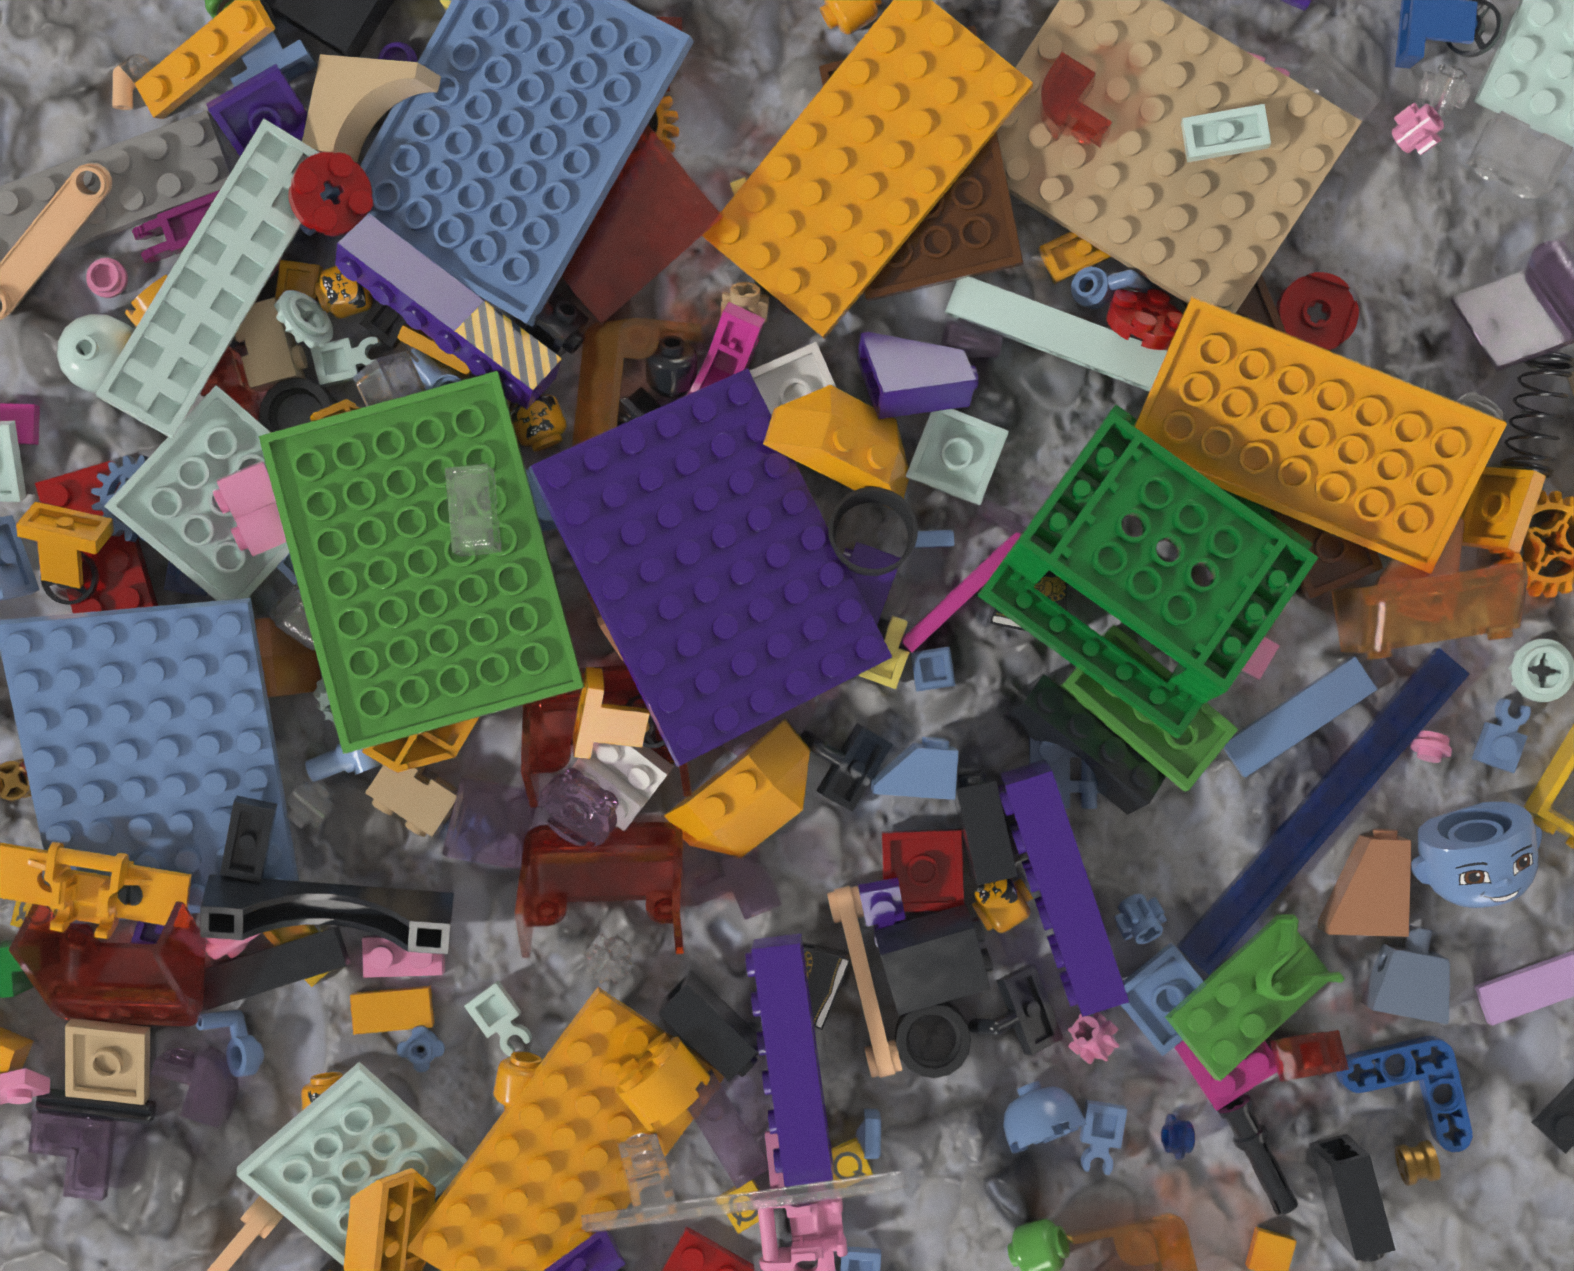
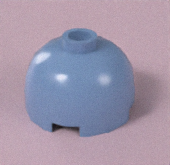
(1040, 1116)

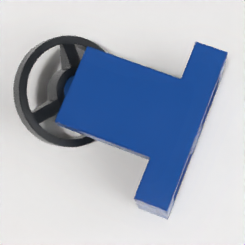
(1443, 21)

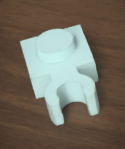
(340, 361)
(495, 1012)

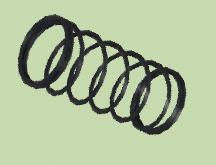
(1538, 364)

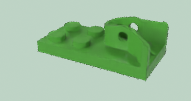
(1178, 759)
(1250, 996)

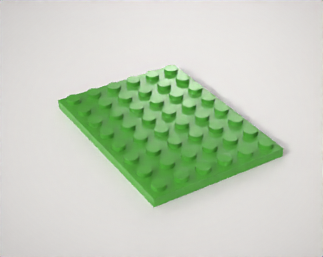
(394, 614)

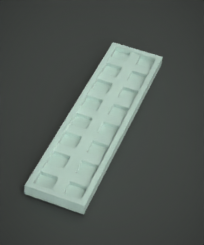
(210, 286)

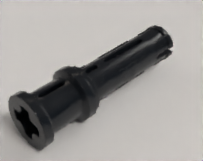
(1251, 1138)

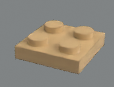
(107, 1061)

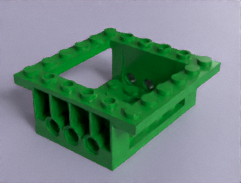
(1081, 539)

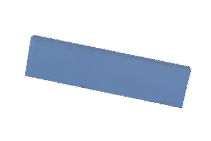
(1299, 716)

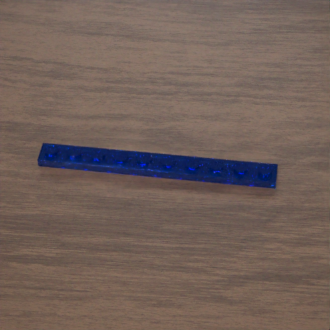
(1322, 810)

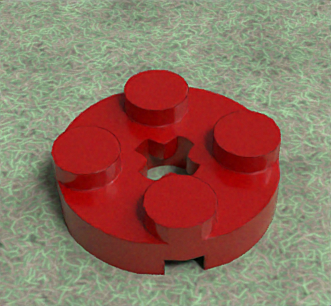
(339, 172)
(1336, 303)
(1144, 316)

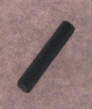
(58, 1103)

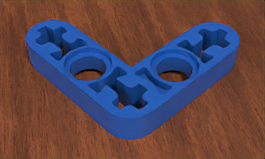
(1429, 1077)

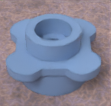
(421, 1037)

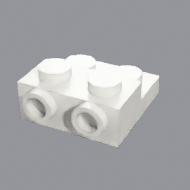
(792, 376)
(628, 773)

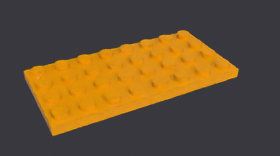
(867, 160)
(1317, 434)
(549, 1153)

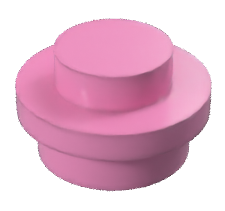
(107, 277)
(1431, 746)

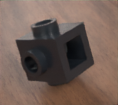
(559, 326)

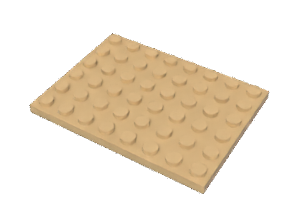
(1176, 222)

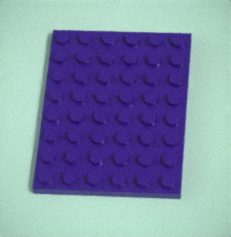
(709, 566)

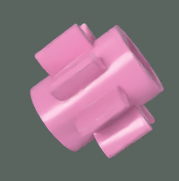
(1417, 128)
(1093, 1037)

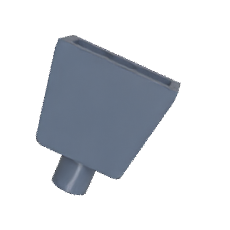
(1410, 980)

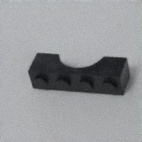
(1055, 716)

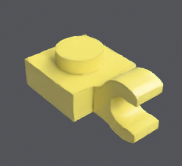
(890, 671)

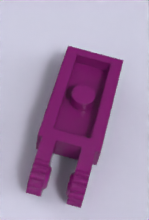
(177, 226)

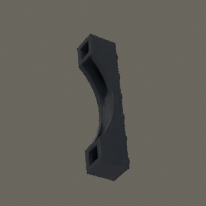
(406, 917)

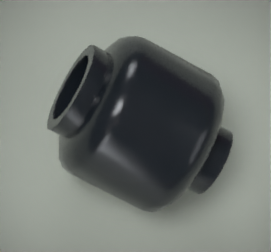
(672, 367)

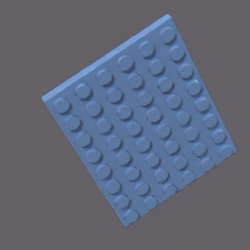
(519, 138)
(147, 733)

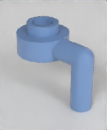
(1105, 285)
(243, 1051)

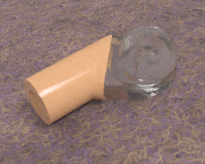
(124, 78)

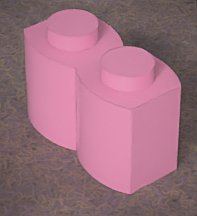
(253, 506)

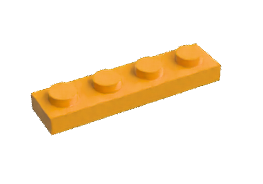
(204, 56)

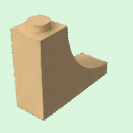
(354, 95)

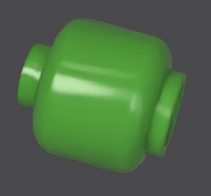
(1039, 1246)

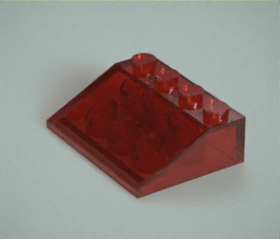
(640, 227)

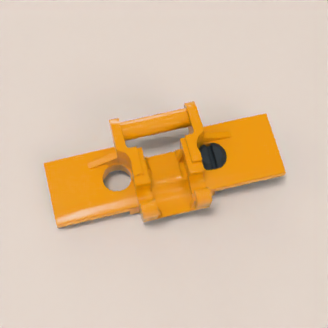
(128, 893)

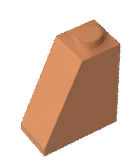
(1372, 889)

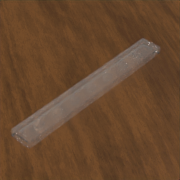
(754, 1201)

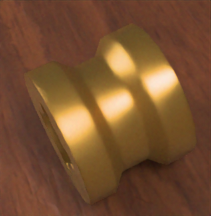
(11, 782)
(1417, 1162)

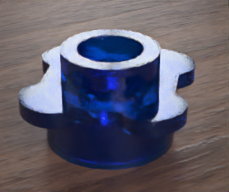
(1177, 1136)

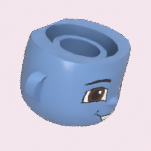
(1479, 854)

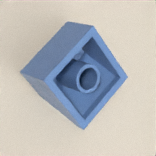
(920, 771)

